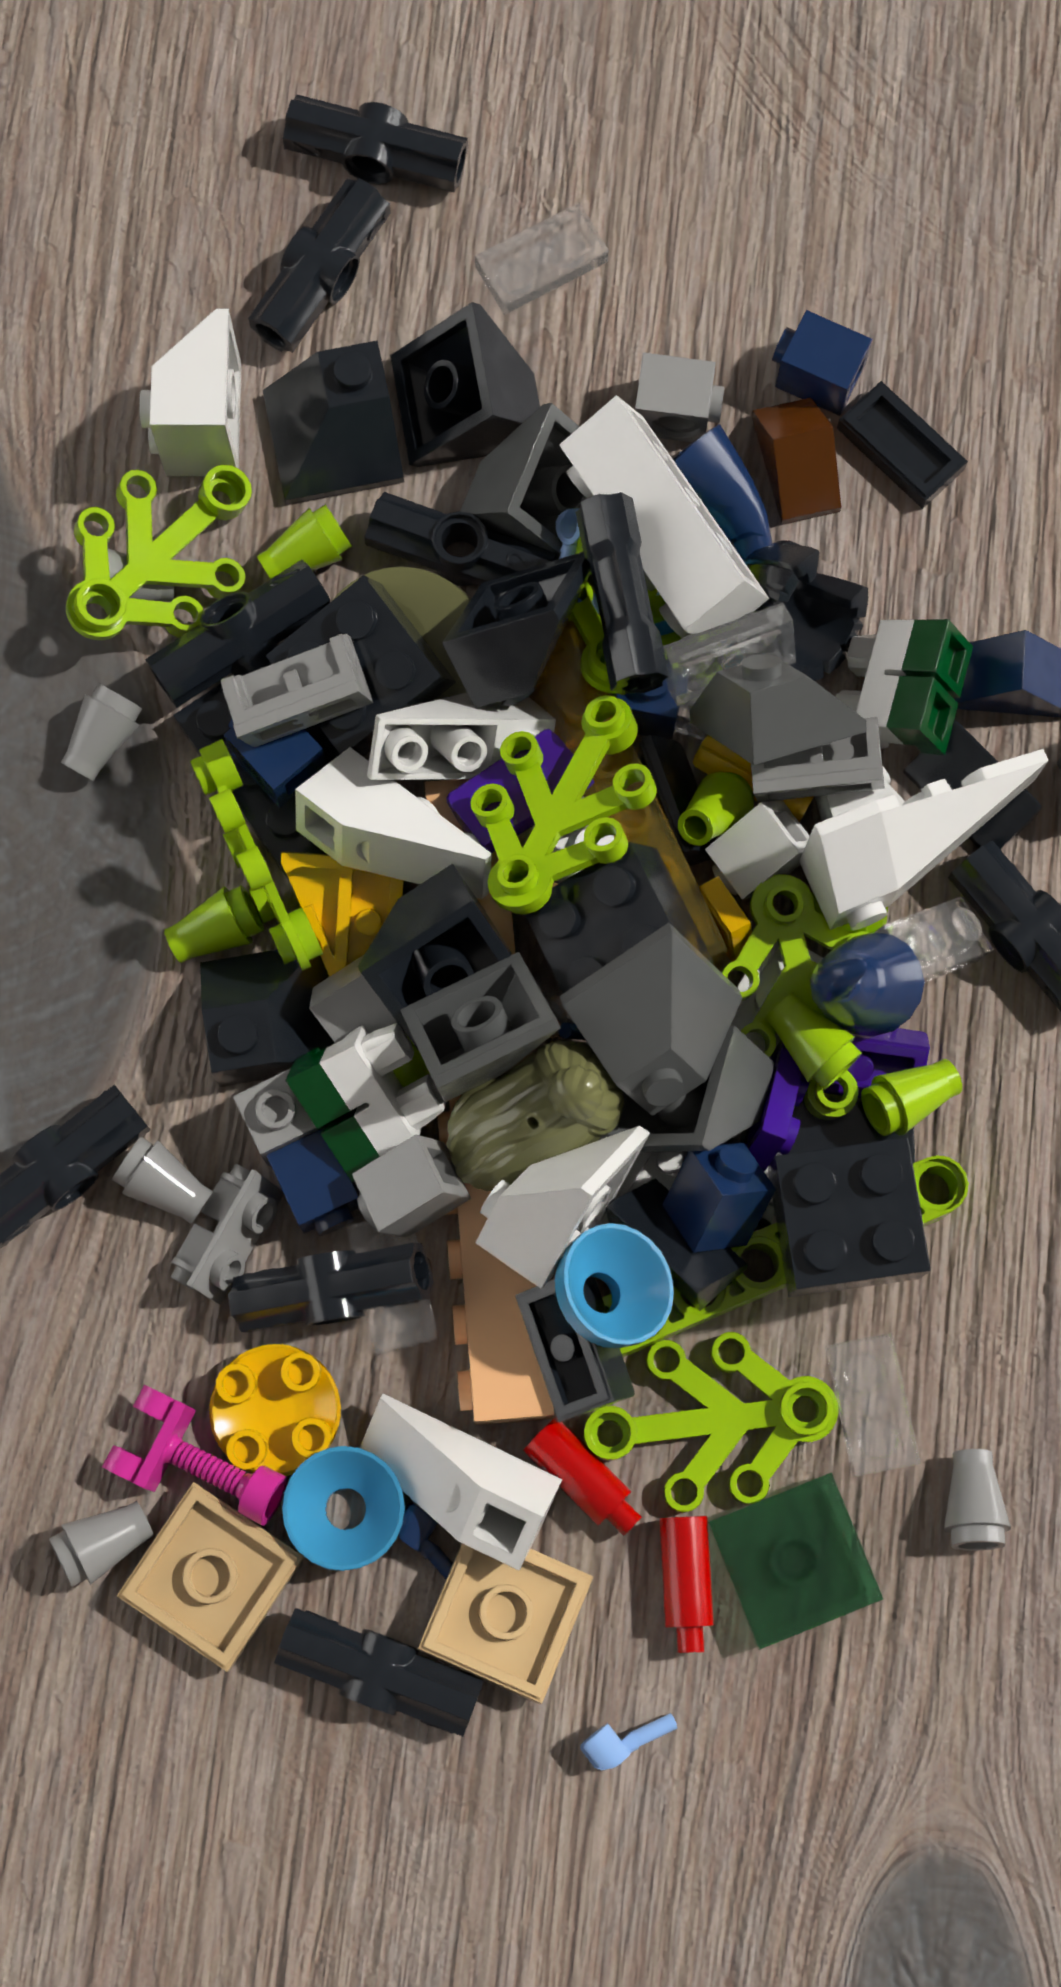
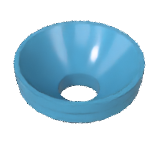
(635, 1275)
(307, 1501)

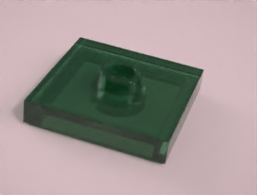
(795, 1561)

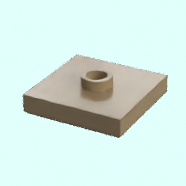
(210, 1576)
(506, 1620)

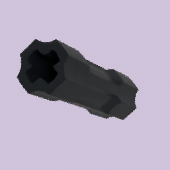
(631, 639)

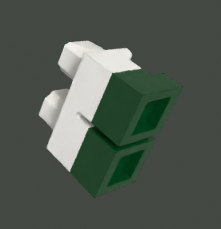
(910, 680)
(360, 1097)

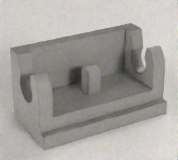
(296, 692)
(828, 769)

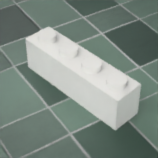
(681, 542)

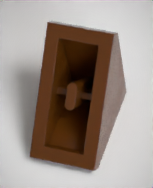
(799, 459)

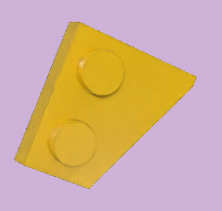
(341, 904)

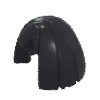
(821, 605)

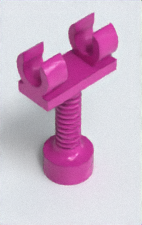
(257, 1491)

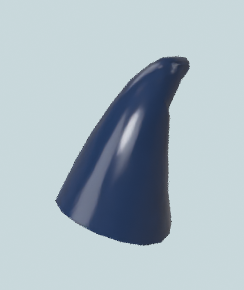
(726, 490)
(868, 984)

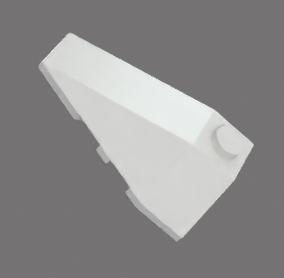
(882, 849)

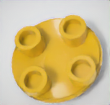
(274, 1408)

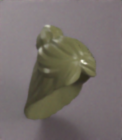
(532, 1113)

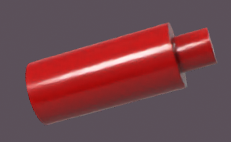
(583, 1476)
(686, 1579)

